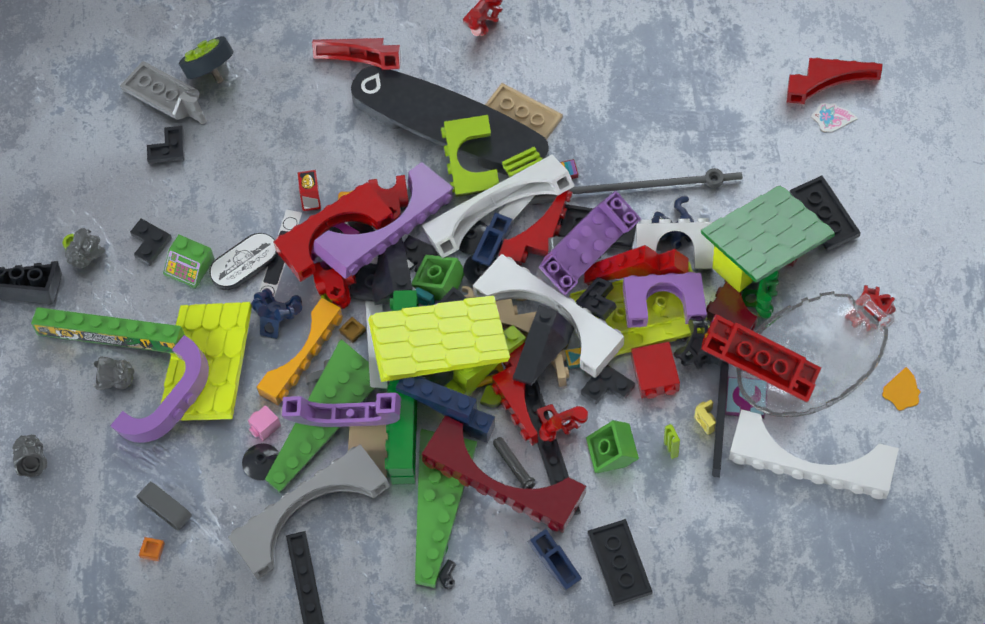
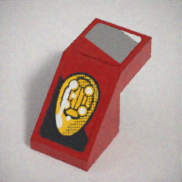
(309, 190)

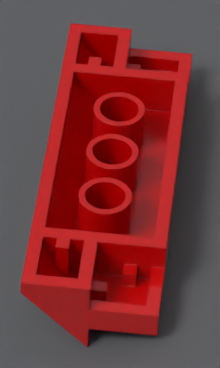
(761, 357)

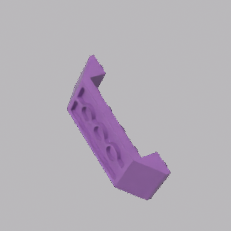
(588, 241)

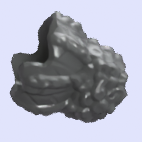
(83, 249)
(113, 373)
(28, 456)

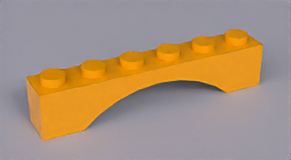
(279, 381)

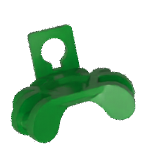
(763, 295)

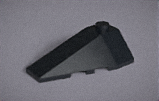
(391, 273)
(545, 340)

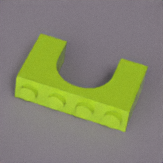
(457, 133)

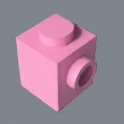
(263, 423)

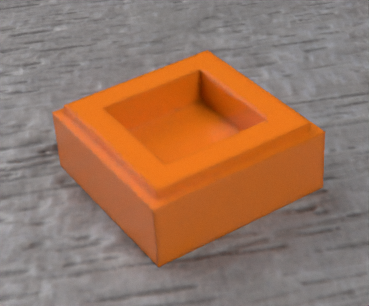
(151, 549)

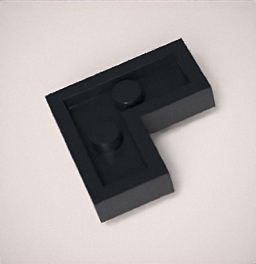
(170, 150)
(153, 241)
(595, 300)
(607, 380)

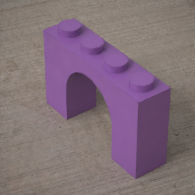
(686, 287)

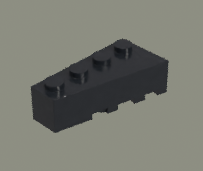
(30, 283)

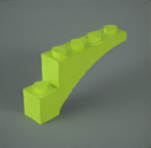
(468, 379)

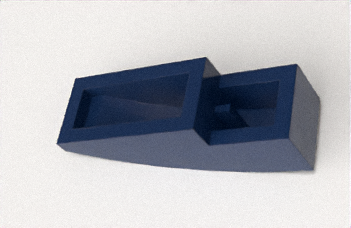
(493, 239)
(554, 559)

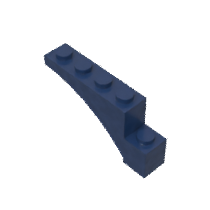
(450, 403)

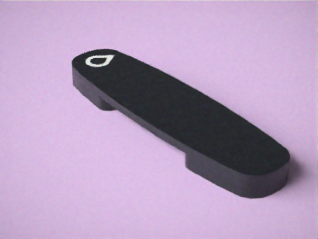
(424, 107)

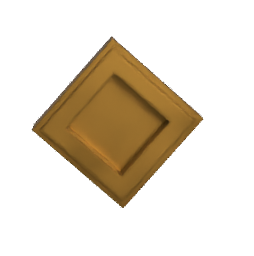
(352, 329)

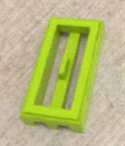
(521, 160)
(672, 444)

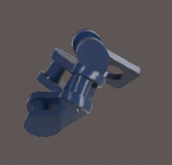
(273, 311)

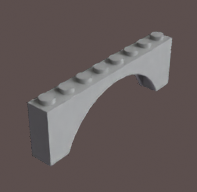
(349, 473)

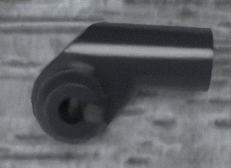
(445, 575)

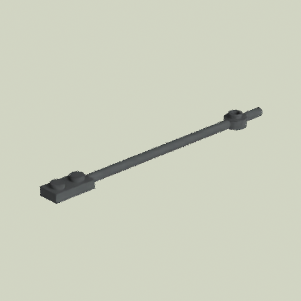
(710, 174)

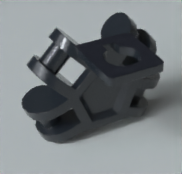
(694, 346)

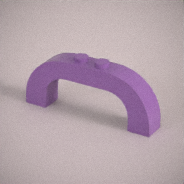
(176, 402)
(382, 412)

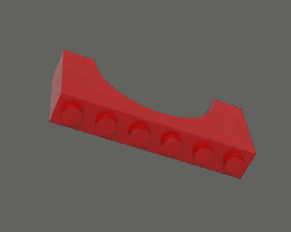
(359, 205)

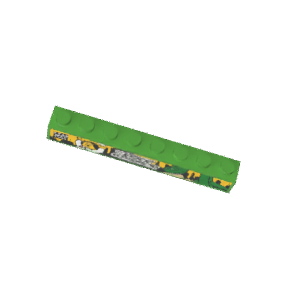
(106, 330)

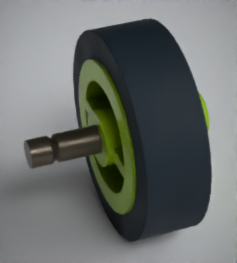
(206, 58)

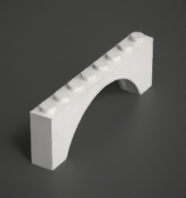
(541, 178)
(510, 281)
(866, 475)

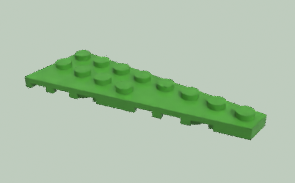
(342, 381)
(436, 514)

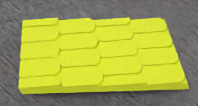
(664, 323)
(221, 335)
(438, 338)

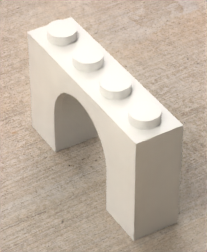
(650, 233)

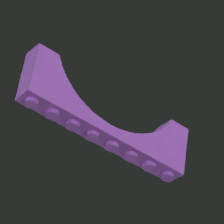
(351, 251)

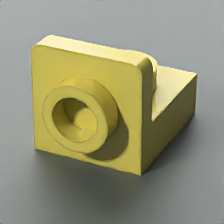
(704, 418)

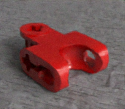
(393, 197)
(333, 285)

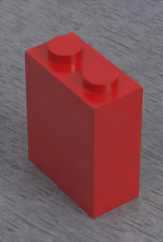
(655, 370)

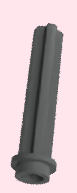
(526, 481)

